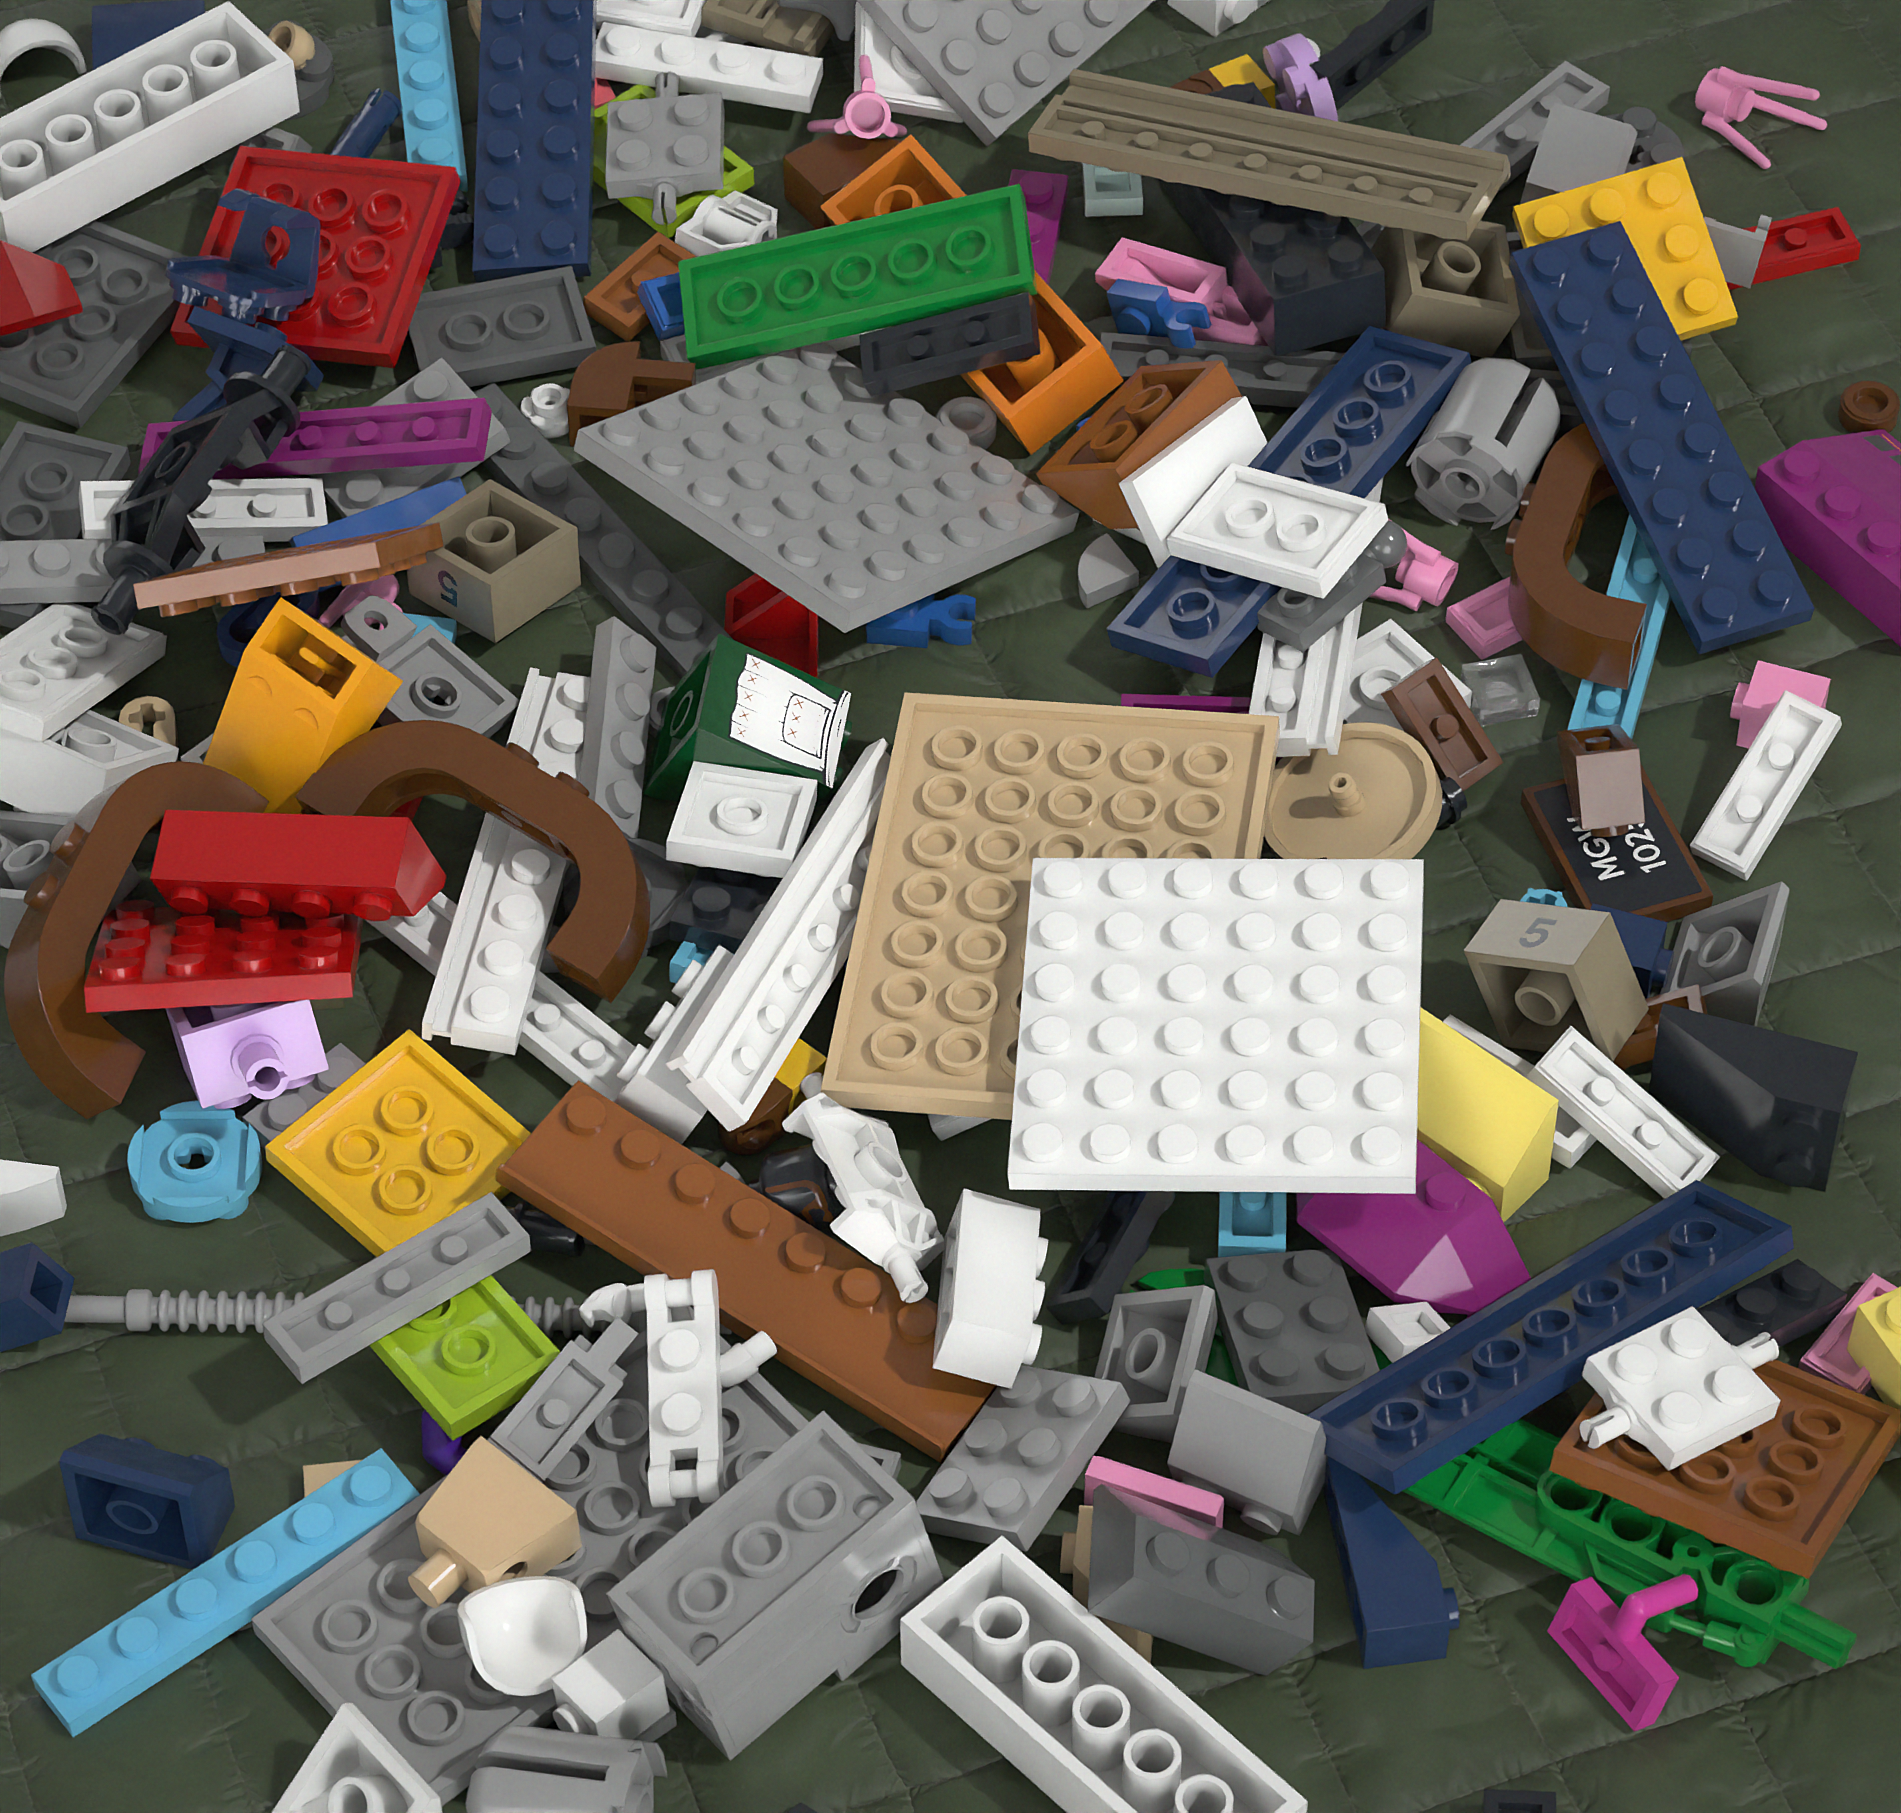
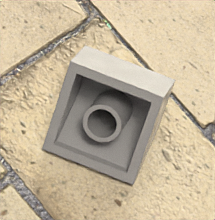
(1249, 1453)

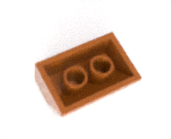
(1131, 429)

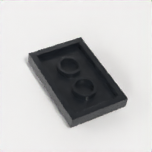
(722, 906)

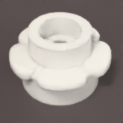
(548, 410)

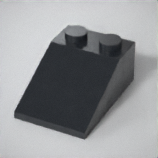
(1755, 1092)

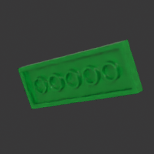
(856, 277)

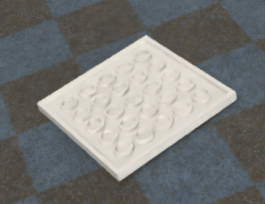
(1220, 1026)

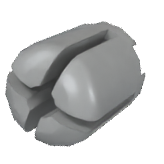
(1487, 440)
(564, 1773)

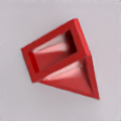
(33, 290)
(773, 624)

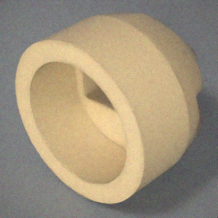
(293, 42)

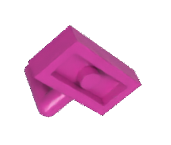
(1613, 1651)

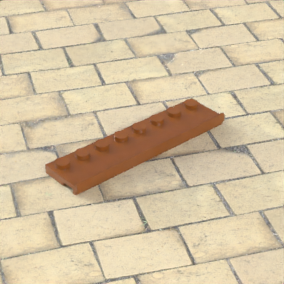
(774, 1273)

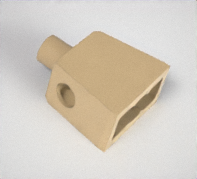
(490, 1527)

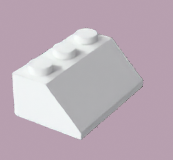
(74, 764)

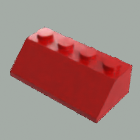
(294, 864)

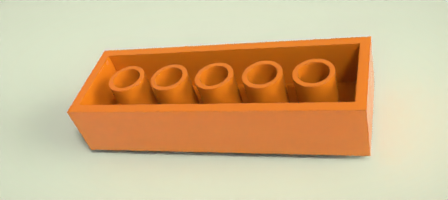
(1029, 395)

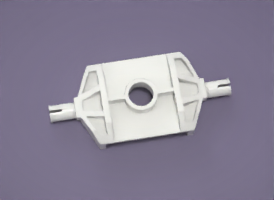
(881, 1203)

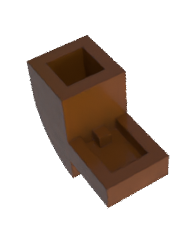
(618, 381)

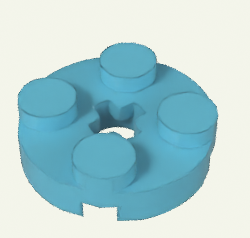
(202, 1193)

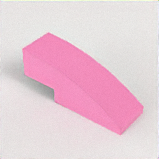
(1186, 282)

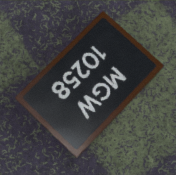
(1632, 872)

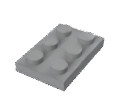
(364, 489)
(1021, 1456)

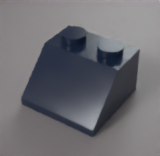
(147, 1499)

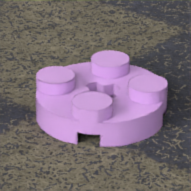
(1297, 82)

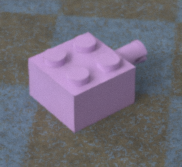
(247, 1049)

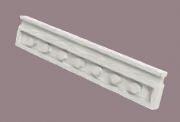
(1309, 686)
(509, 890)
(786, 956)

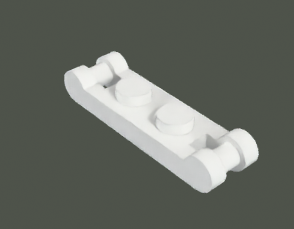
(684, 1389)

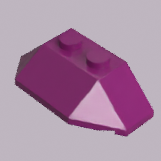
(1421, 1246)

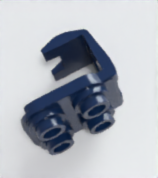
(245, 280)

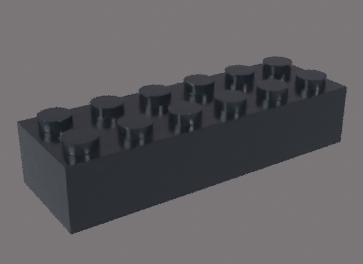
(1292, 267)

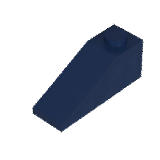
(1387, 1576)

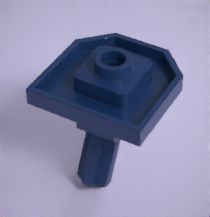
(236, 350)

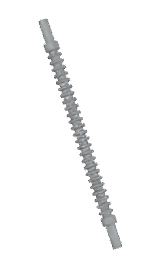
(142, 1310)

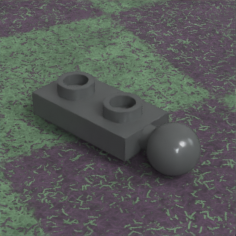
(1304, 618)

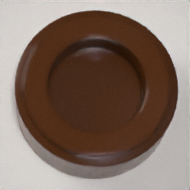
(1868, 407)

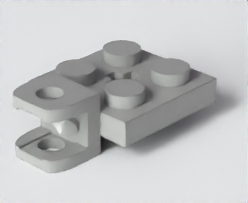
(430, 668)

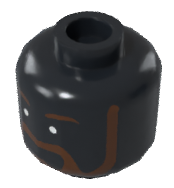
(800, 1184)

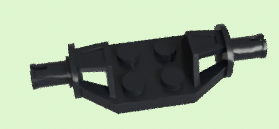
(178, 479)

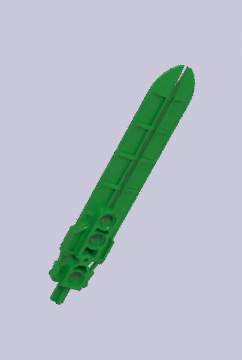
(1583, 1533)

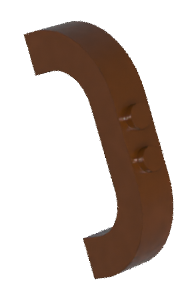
(1552, 611)
(429, 757)
(44, 973)

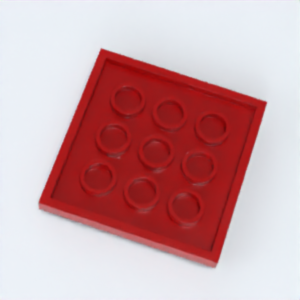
(374, 247)
(219, 958)

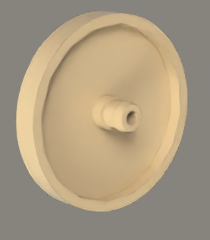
(1362, 804)

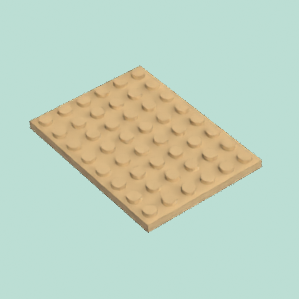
(948, 878)

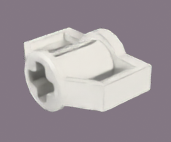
(727, 224)

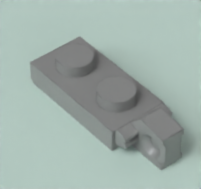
(564, 1401)

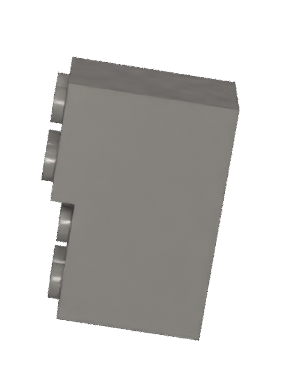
(779, 1585)

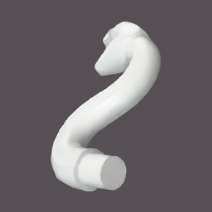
(620, 1300)

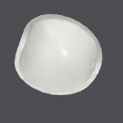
(37, 34)
(523, 1631)

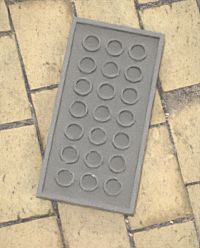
(372, 1642)

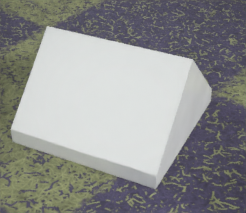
(356, 1773)

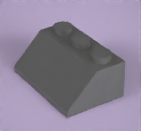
(1196, 1584)

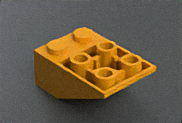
(294, 705)

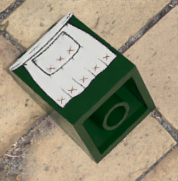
(752, 716)

